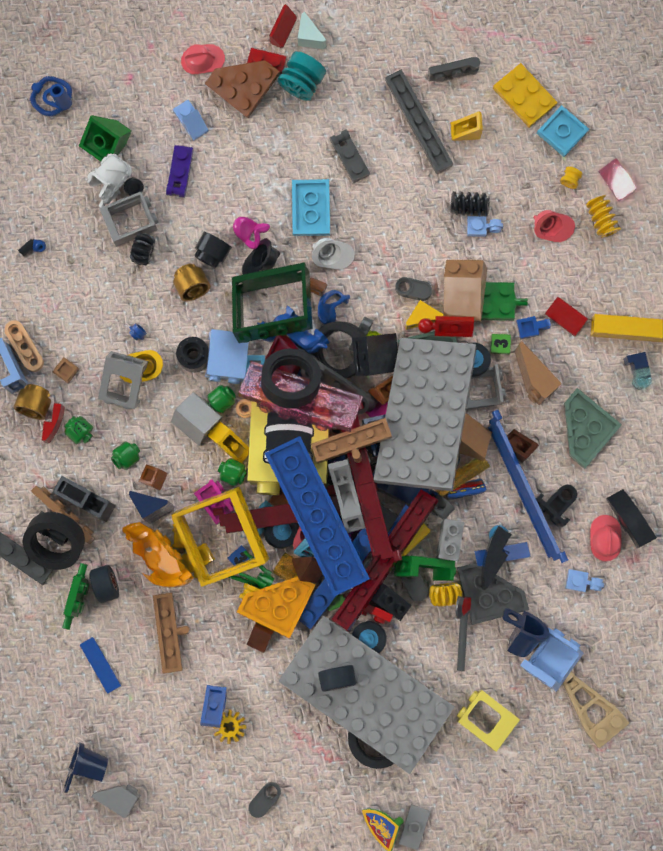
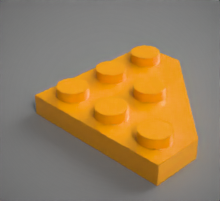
(277, 605)

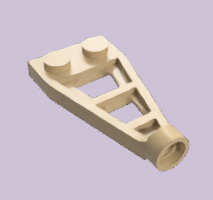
(605, 728)

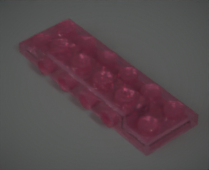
(327, 410)

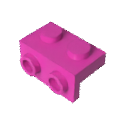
(210, 490)

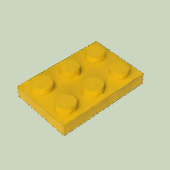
(525, 95)

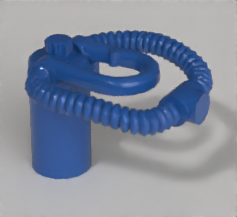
(58, 93)

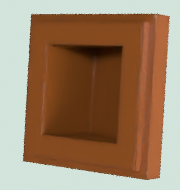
(317, 286)
(153, 477)

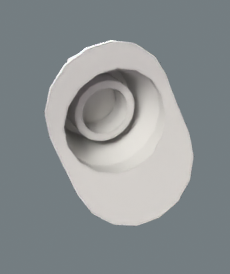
(332, 254)

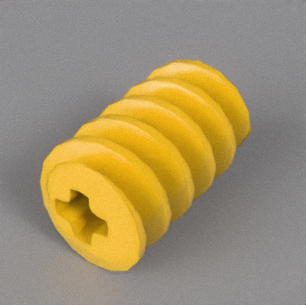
(602, 217)

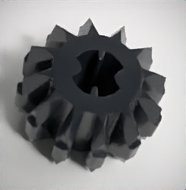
(142, 249)

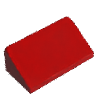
(282, 27)
(566, 316)

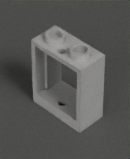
(121, 205)

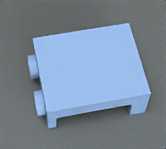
(226, 357)
(16, 379)
(553, 659)

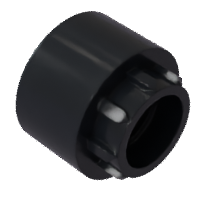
(211, 250)
(192, 344)

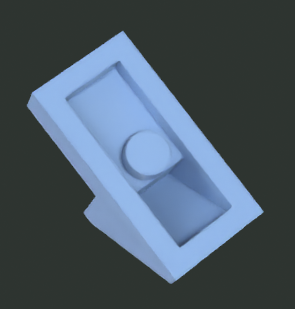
(191, 120)

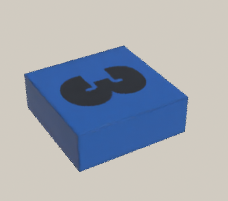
(238, 556)

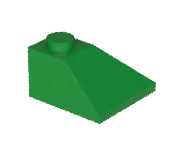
(104, 137)

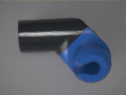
(32, 245)

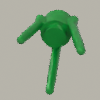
(261, 581)

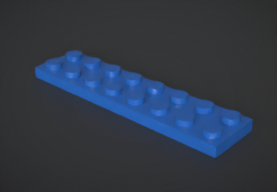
(317, 516)

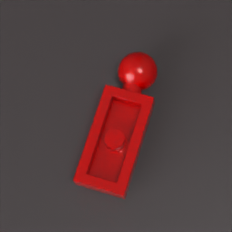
(448, 326)

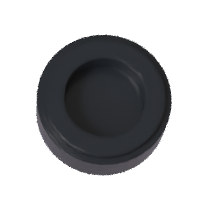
(133, 186)

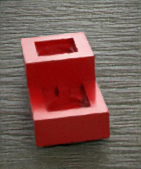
(51, 428)

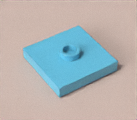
(562, 131)

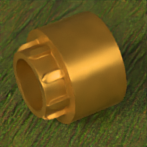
(191, 282)
(33, 402)

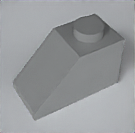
(118, 799)

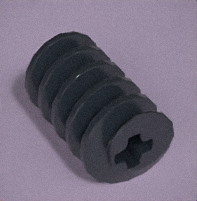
(470, 203)

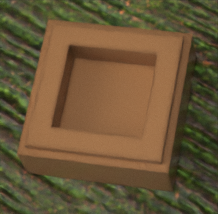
(65, 370)

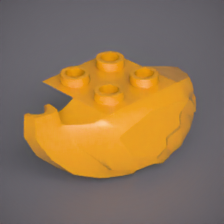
(161, 559)

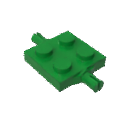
(501, 301)
(74, 604)

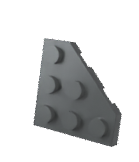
(489, 603)

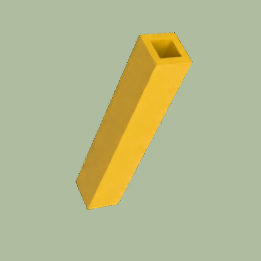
(627, 328)

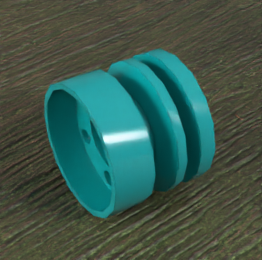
(301, 75)

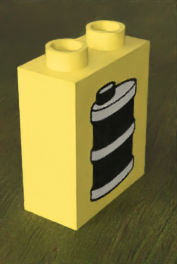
(269, 432)

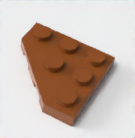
(243, 84)

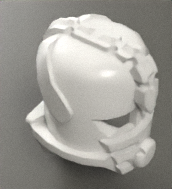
(112, 175)

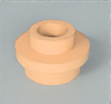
(244, 402)

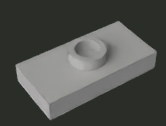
(414, 827)

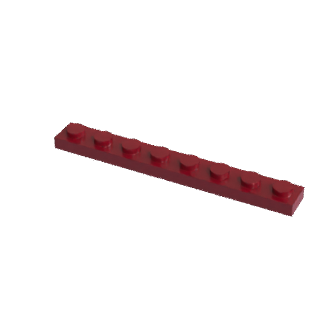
(378, 568)

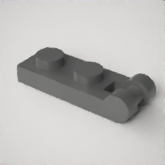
(454, 69)
(349, 156)

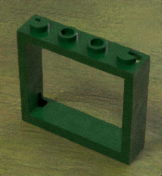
(268, 279)

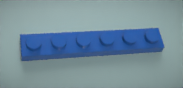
(323, 596)

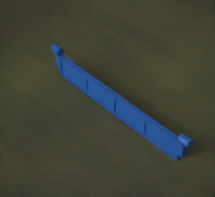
(524, 489)

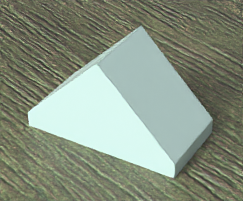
(309, 34)

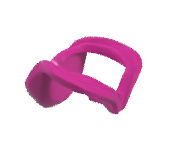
(244, 227)

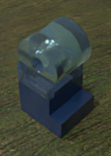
(640, 370)

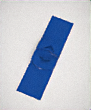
(514, 552)
(100, 665)

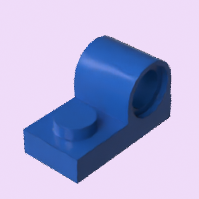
(213, 706)

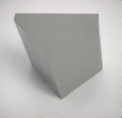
(195, 418)

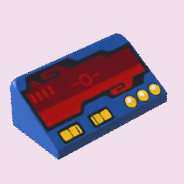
(467, 489)

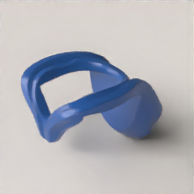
(327, 312)

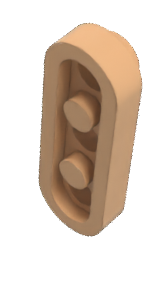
(18, 340)

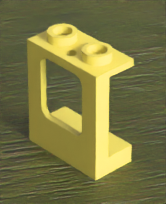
(502, 728)

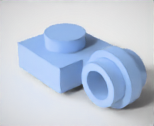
(477, 226)
(578, 581)

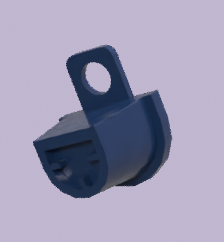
(527, 633)
(86, 764)

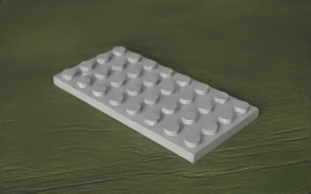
(426, 414)
(384, 706)

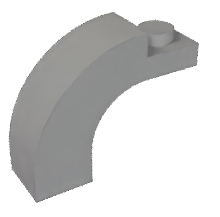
(346, 496)

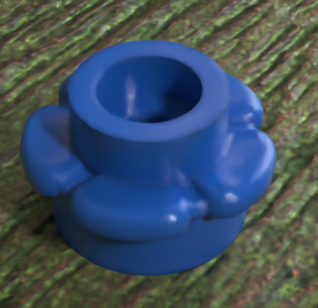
(137, 332)

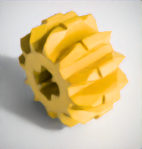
(445, 594)
(232, 733)

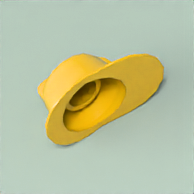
(154, 365)

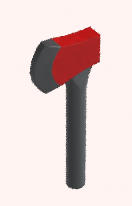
(463, 606)

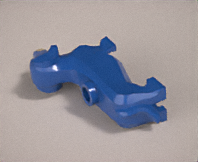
(304, 339)

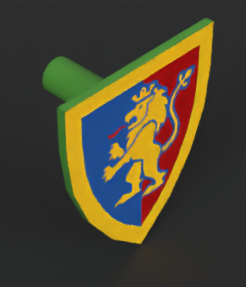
(382, 827)

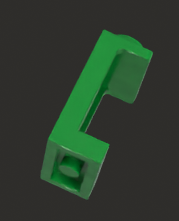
(409, 567)

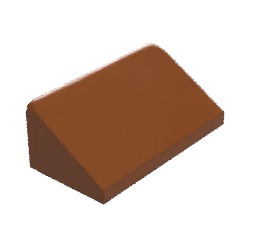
(382, 390)

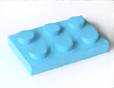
(310, 207)

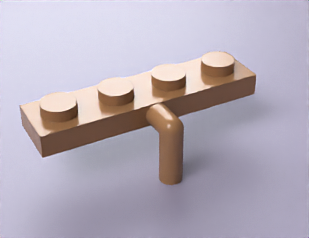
(351, 441)
(58, 507)
(168, 633)

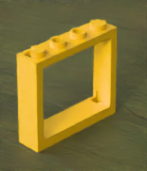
(193, 555)

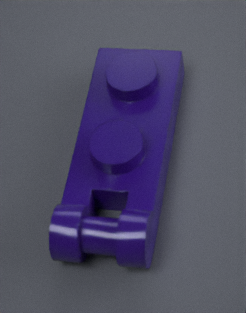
(179, 170)

